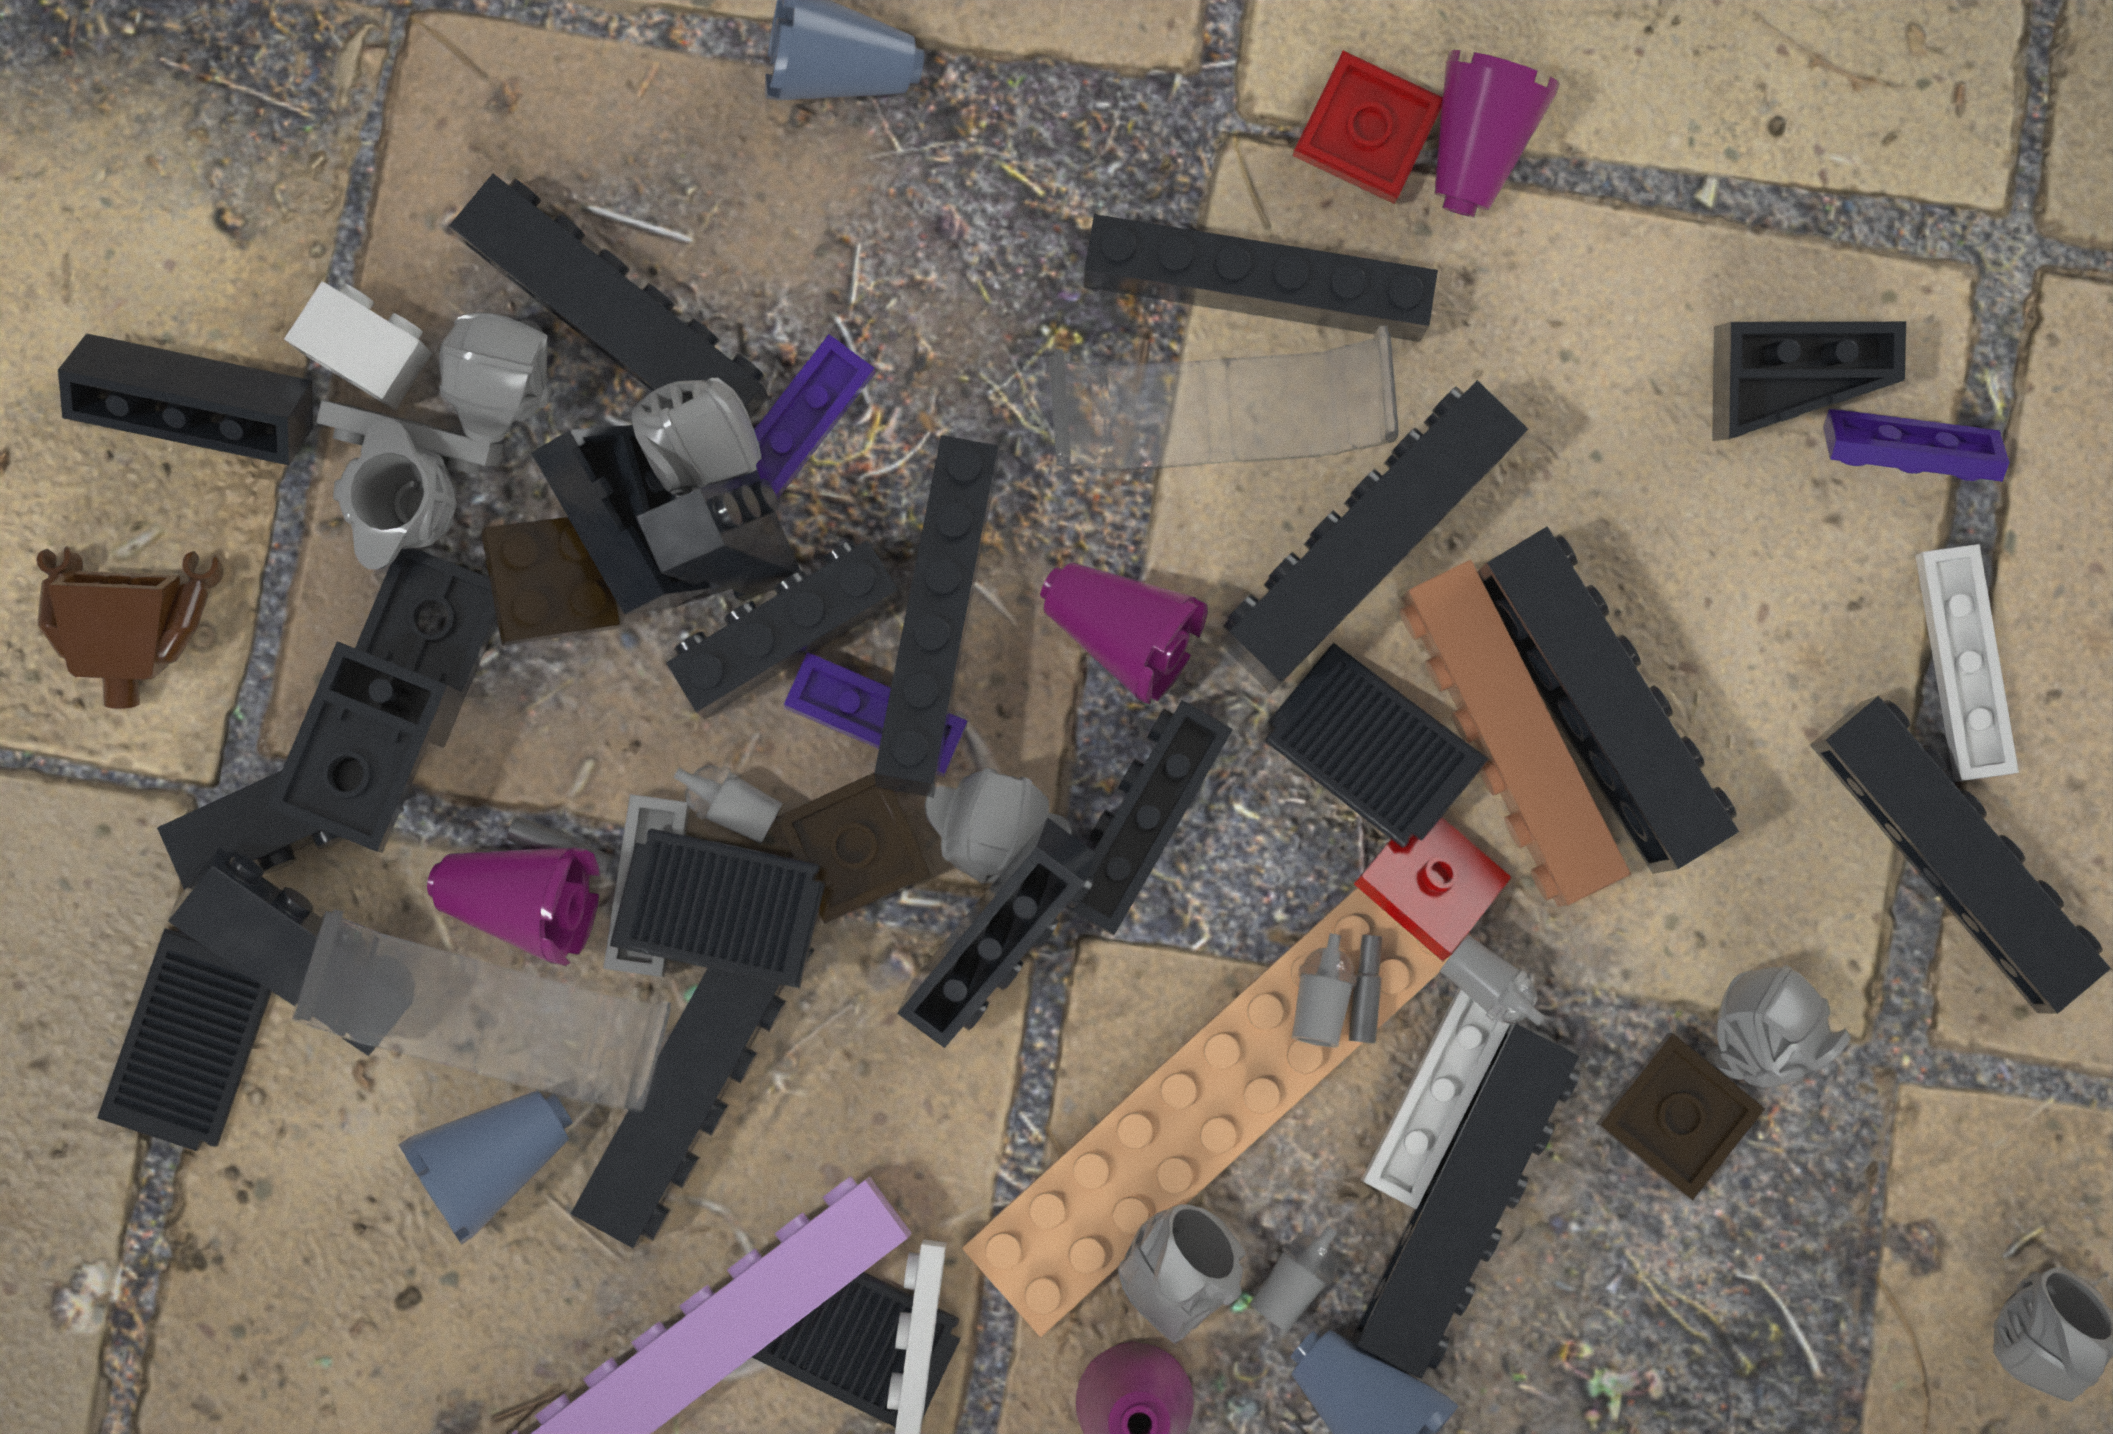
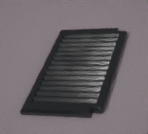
(1373, 747)
(719, 907)
(185, 1045)
(851, 1344)

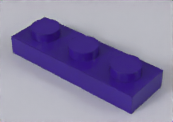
(809, 411)
(1915, 445)
(852, 704)

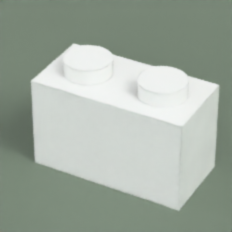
(359, 344)

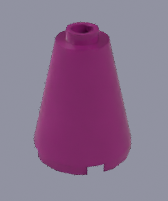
(1485, 127)
(1126, 625)
(521, 897)
(1130, 1381)

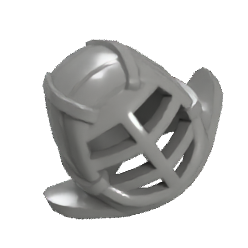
(493, 373)
(695, 434)
(394, 495)
(988, 821)
(1773, 1029)
(1181, 1269)
(2055, 1333)

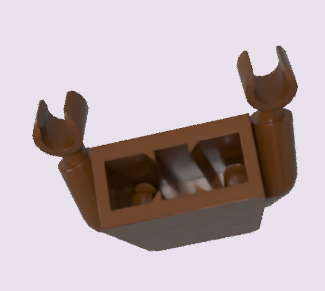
(120, 622)

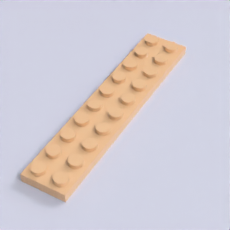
(1183, 1123)

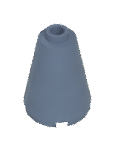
(837, 52)
(486, 1157)
(1363, 1392)

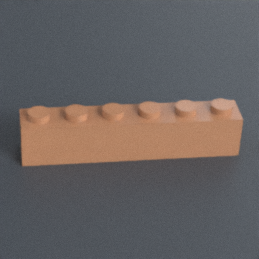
(1516, 733)

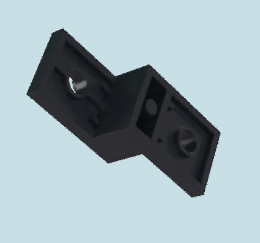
(387, 700)

